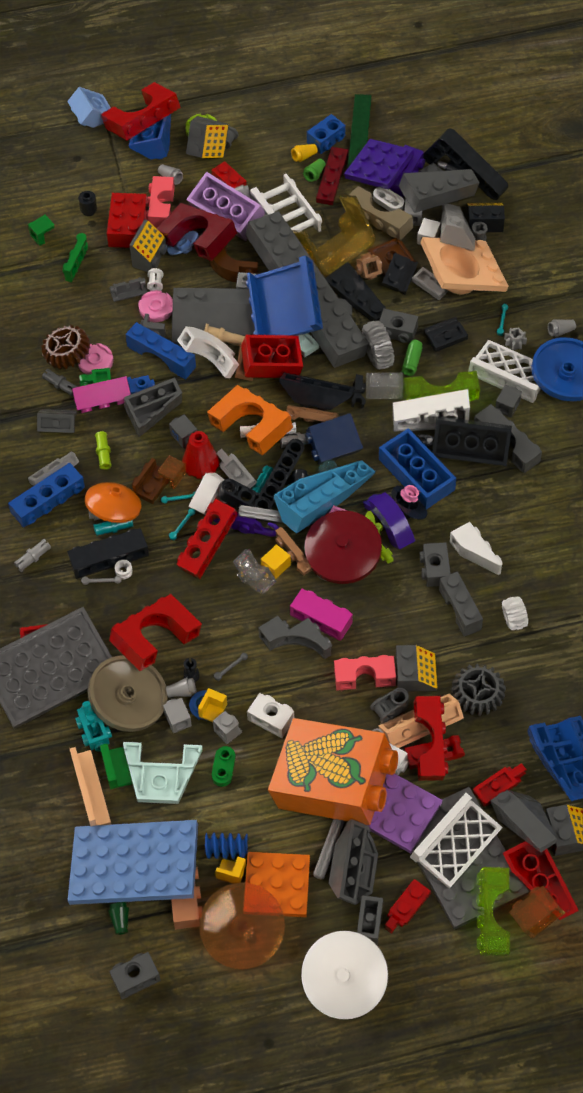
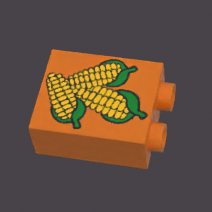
(333, 771)

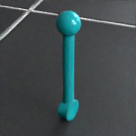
(500, 331)
(164, 499)
(173, 535)

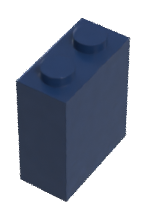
(333, 439)

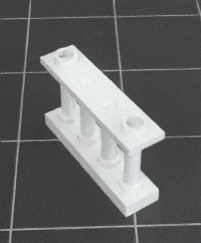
(296, 196)

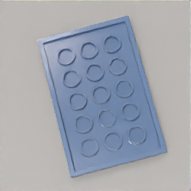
(133, 862)

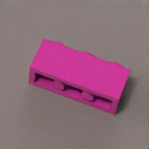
(101, 394)
(329, 617)

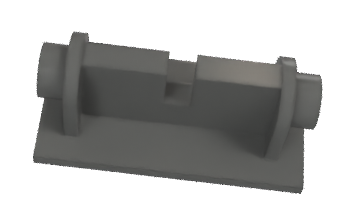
(128, 290)

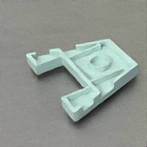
(160, 780)

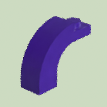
(392, 519)

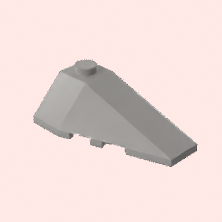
(455, 228)

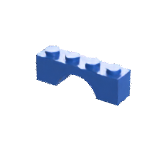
(177, 359)

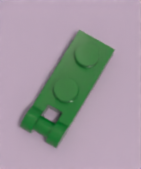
(75, 257)

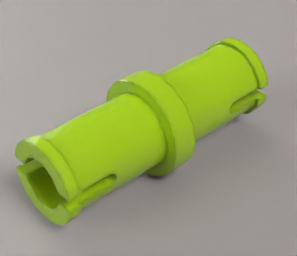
(103, 450)

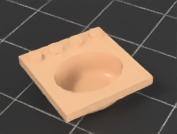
(464, 269)

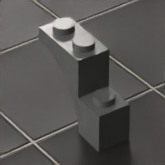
(307, 634)

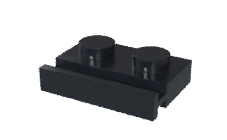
(399, 273)
(445, 334)

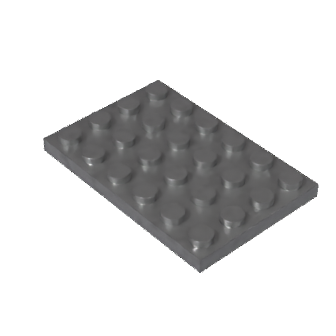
(49, 666)
(461, 899)

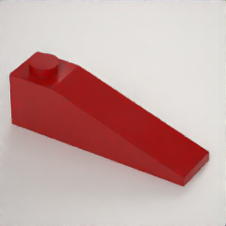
(539, 869)

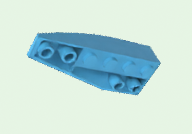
(316, 494)

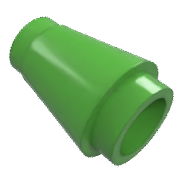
(314, 170)

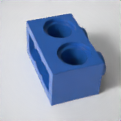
(326, 133)

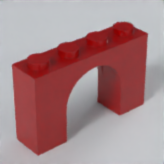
(160, 104)
(166, 613)

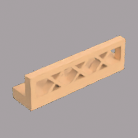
(406, 730)
(90, 788)

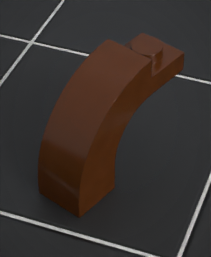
(229, 268)

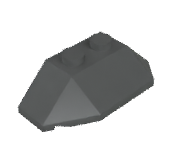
(353, 863)

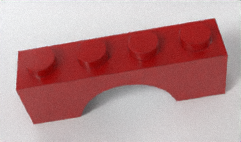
(429, 712)

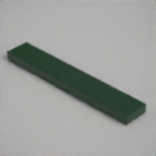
(360, 125)

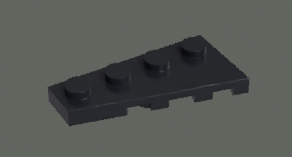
(355, 291)

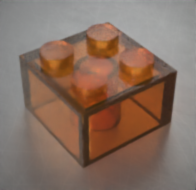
(536, 911)

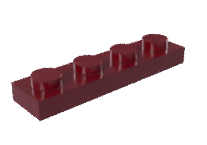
(332, 176)

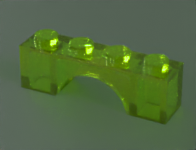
(417, 386)
(492, 939)

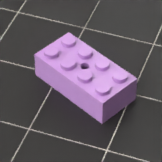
(226, 202)

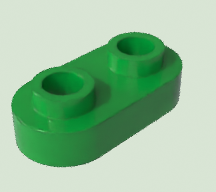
(223, 765)

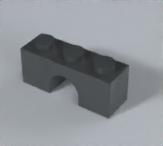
(455, 593)

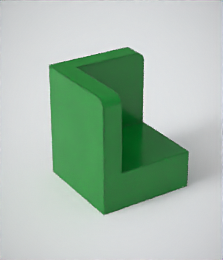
(39, 228)

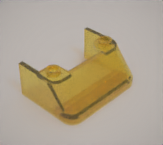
(353, 239)

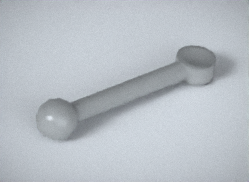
(85, 580)

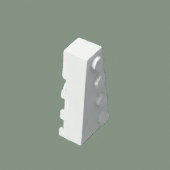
(423, 412)

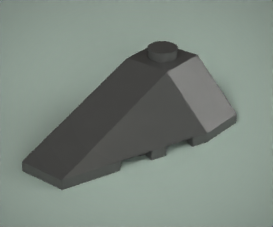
(525, 818)

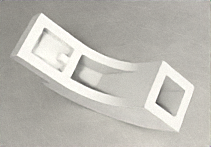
(210, 347)

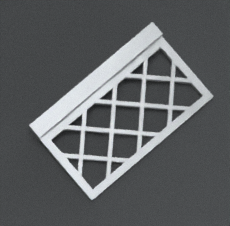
(497, 377)
(443, 827)

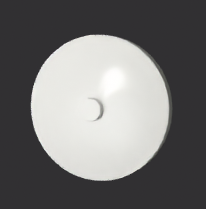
(344, 974)

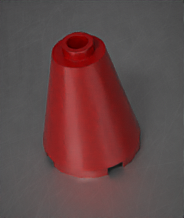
(200, 456)

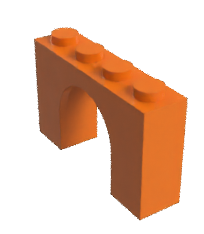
(242, 402)

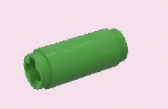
(412, 357)

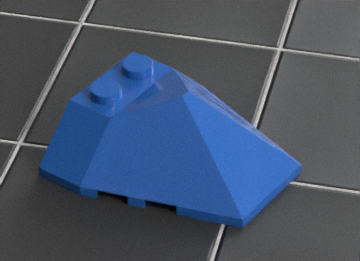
(561, 753)

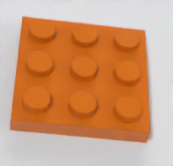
(282, 876)

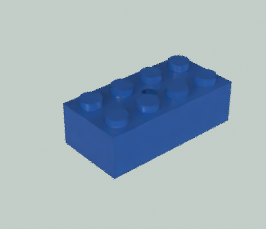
(417, 466)

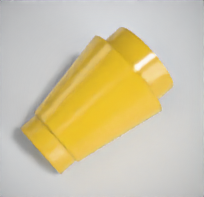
(302, 152)

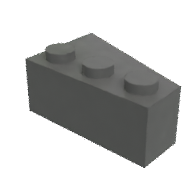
(152, 404)

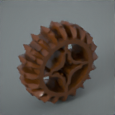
(65, 347)

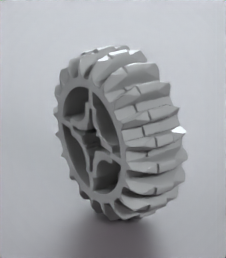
(380, 346)

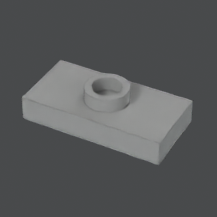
(427, 282)

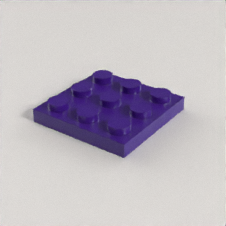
(379, 164)

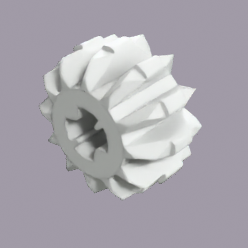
(515, 613)

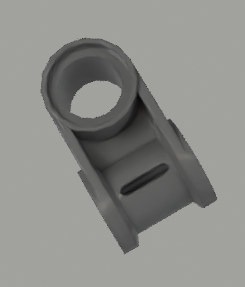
(387, 707)

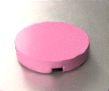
(157, 305)
(98, 358)

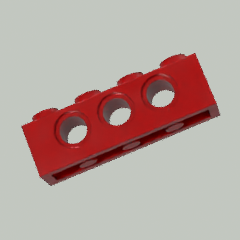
(217, 533)

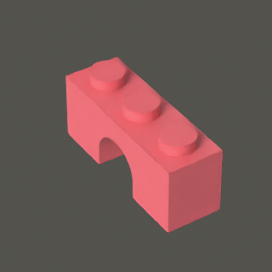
(161, 190)
(380, 668)

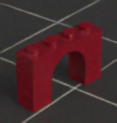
(187, 218)

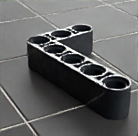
(467, 158)
(272, 485)

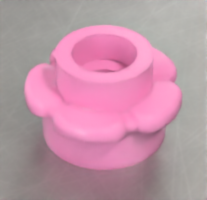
(410, 493)

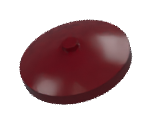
(343, 547)

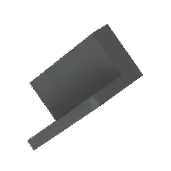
(56, 420)

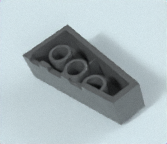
(437, 188)

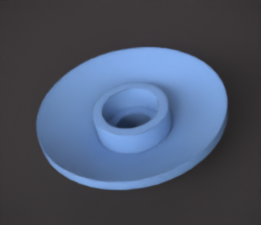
(185, 244)

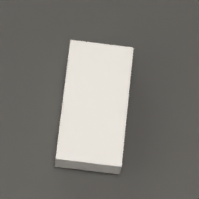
(205, 493)

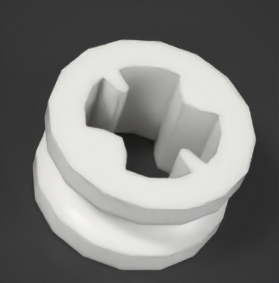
(123, 563)

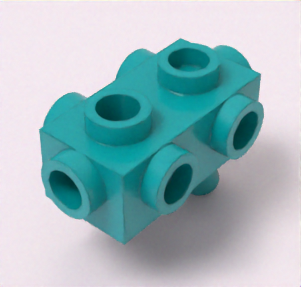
(92, 727)

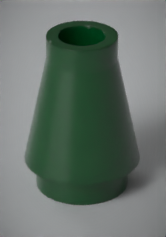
(119, 915)

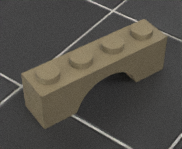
(394, 223)

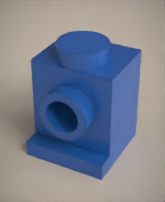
(139, 383)

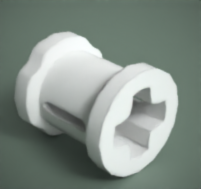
(155, 279)

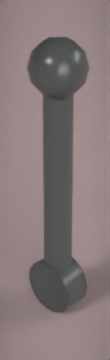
(218, 675)

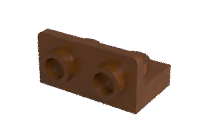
(149, 482)

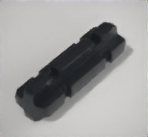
(426, 439)

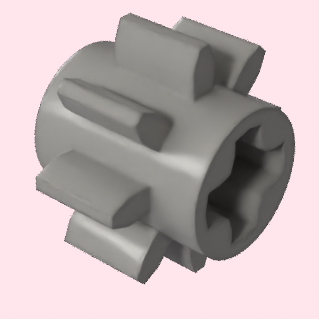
(515, 338)

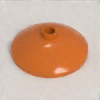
(113, 502)

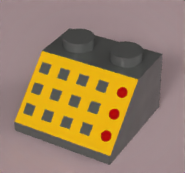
(207, 138)
(147, 247)
(415, 668)
(568, 828)

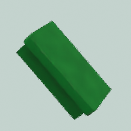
(116, 766)

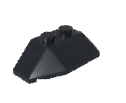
(315, 392)

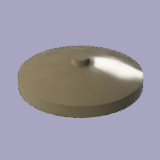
(125, 696)

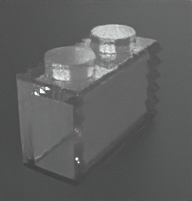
(384, 385)

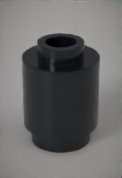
(87, 203)

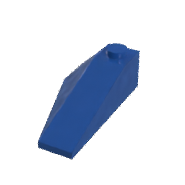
(154, 140)

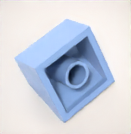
(88, 107)

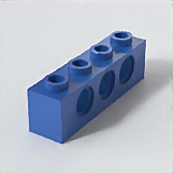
(51, 485)

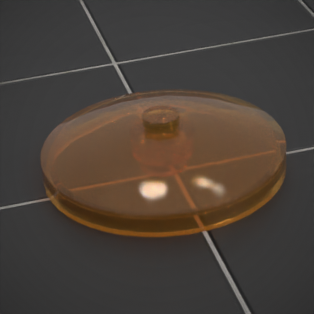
(242, 926)

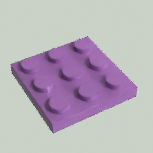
(405, 813)

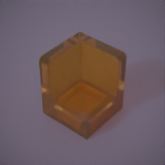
(173, 470)

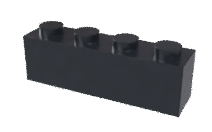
(107, 552)

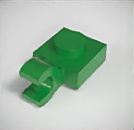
(97, 376)

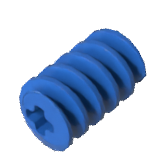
(226, 846)

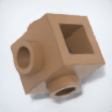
(374, 266)

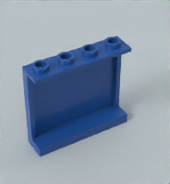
(285, 300)

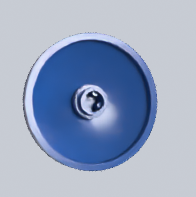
(559, 368)

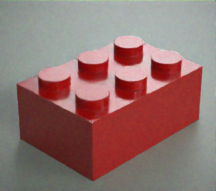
(125, 218)
(271, 355)

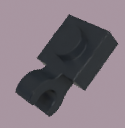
(359, 389)

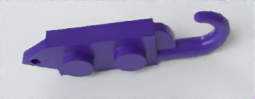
(252, 526)

